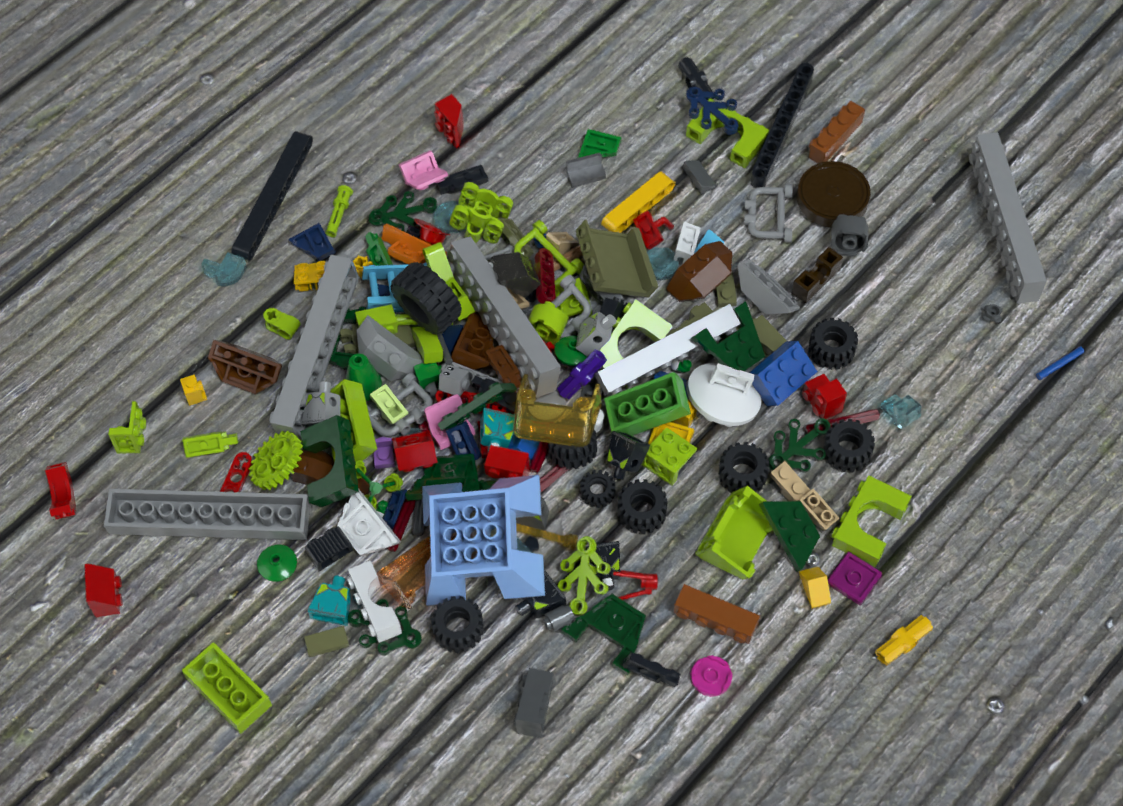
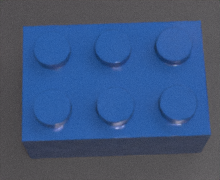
(782, 373)

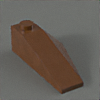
(473, 343)
(317, 466)

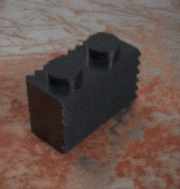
(328, 548)

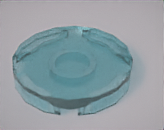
(442, 216)
(663, 262)

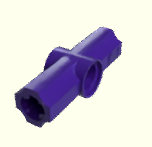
(582, 374)

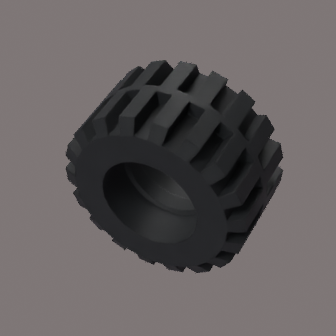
(836, 331)
(854, 433)
(746, 455)
(573, 456)
(642, 520)
(457, 609)

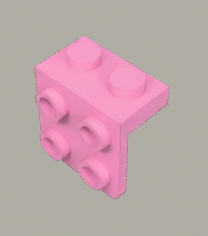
(422, 171)
(434, 416)

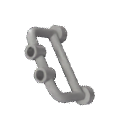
(750, 218)
(569, 287)
(411, 382)

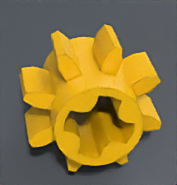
(359, 262)

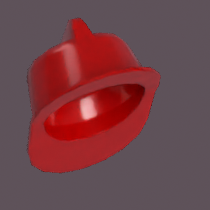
(430, 233)

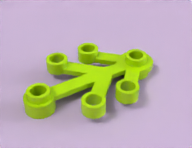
(583, 572)

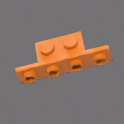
(404, 246)

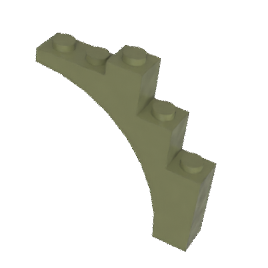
(767, 334)

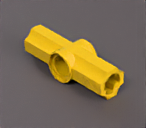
(904, 640)

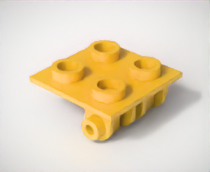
(308, 274)

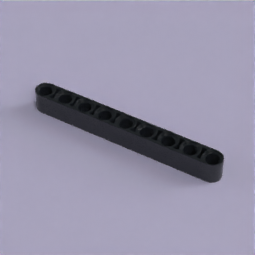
(782, 125)
(272, 196)

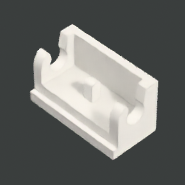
(687, 241)

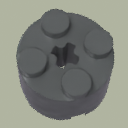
(849, 235)

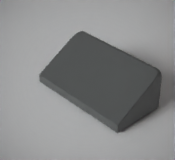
(699, 176)

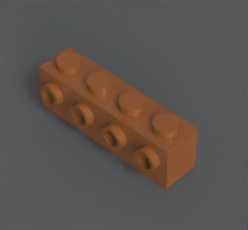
(836, 133)
(716, 614)

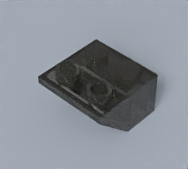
(516, 273)

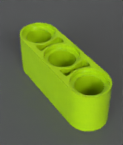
(437, 261)

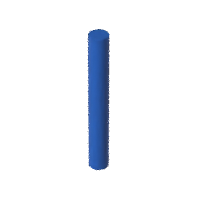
(1061, 362)

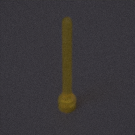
(569, 541)

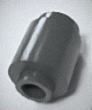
(558, 618)

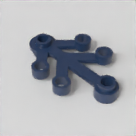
(696, 95)

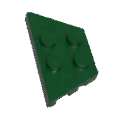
(793, 529)

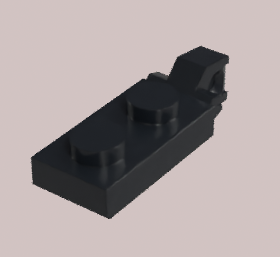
(457, 180)
(509, 399)
(651, 670)

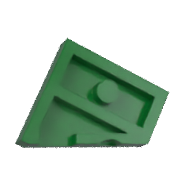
(601, 143)

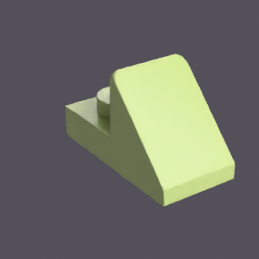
(390, 406)

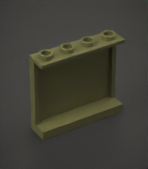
(617, 261)

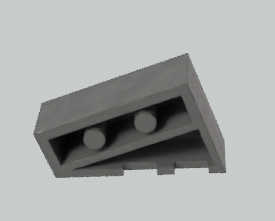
(534, 702)

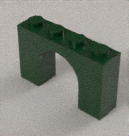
(342, 478)

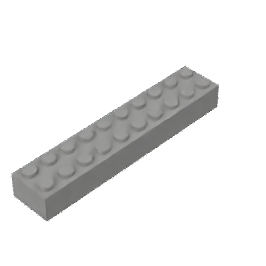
(1007, 218)
(503, 316)
(315, 344)
(207, 514)

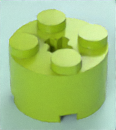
(548, 321)

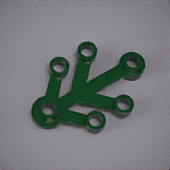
(400, 211)
(796, 448)
(403, 638)

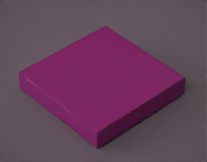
(854, 578)

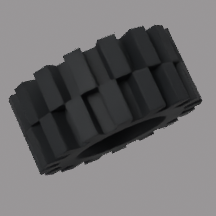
(597, 478)

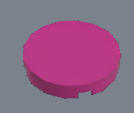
(711, 676)

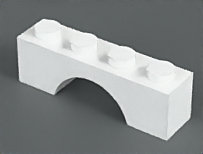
(382, 619)

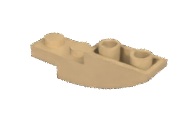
(796, 490)

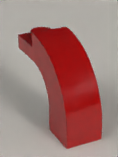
(61, 490)

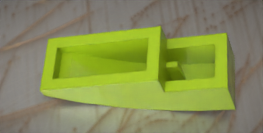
(427, 345)

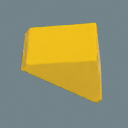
(815, 586)

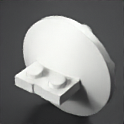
(723, 394)

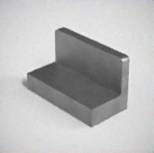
(585, 170)

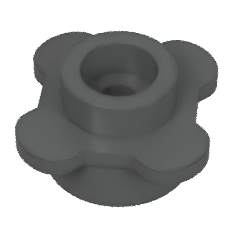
(996, 310)

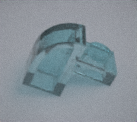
(227, 272)
(903, 410)

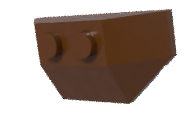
(701, 272)
(243, 367)

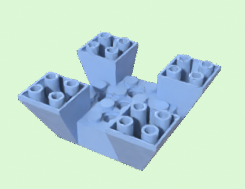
(449, 510)

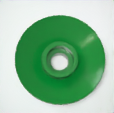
(566, 351)
(278, 570)

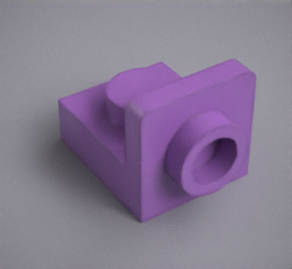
(384, 454)

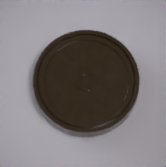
(832, 190)

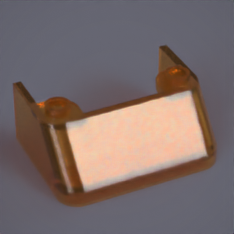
(407, 573)

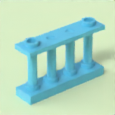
(388, 272)

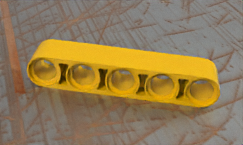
(638, 202)

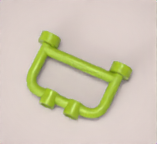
(538, 230)

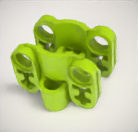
(478, 216)

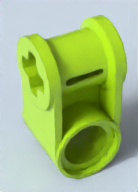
(281, 323)

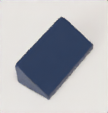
(451, 336)
(463, 440)
(393, 507)

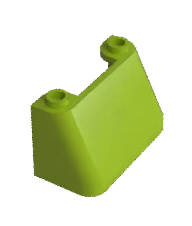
(736, 534)

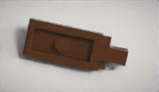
(503, 365)

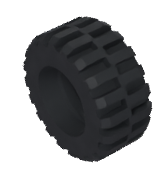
(426, 298)

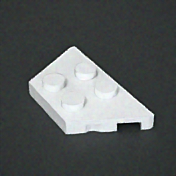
(365, 526)

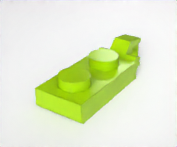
(208, 443)

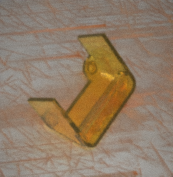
(555, 422)

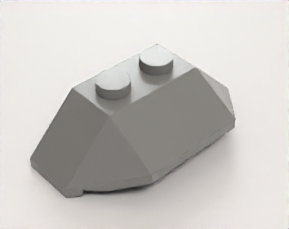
(764, 290)
(386, 351)

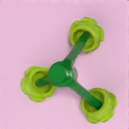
(391, 483)

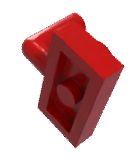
(650, 228)

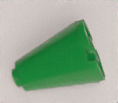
(363, 372)

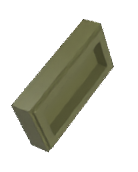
(326, 641)

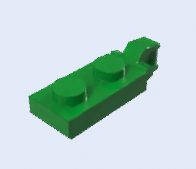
(377, 250)

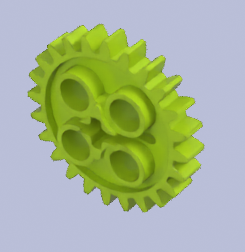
(276, 460)

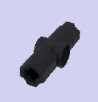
(693, 76)

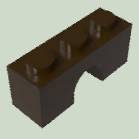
(809, 283)

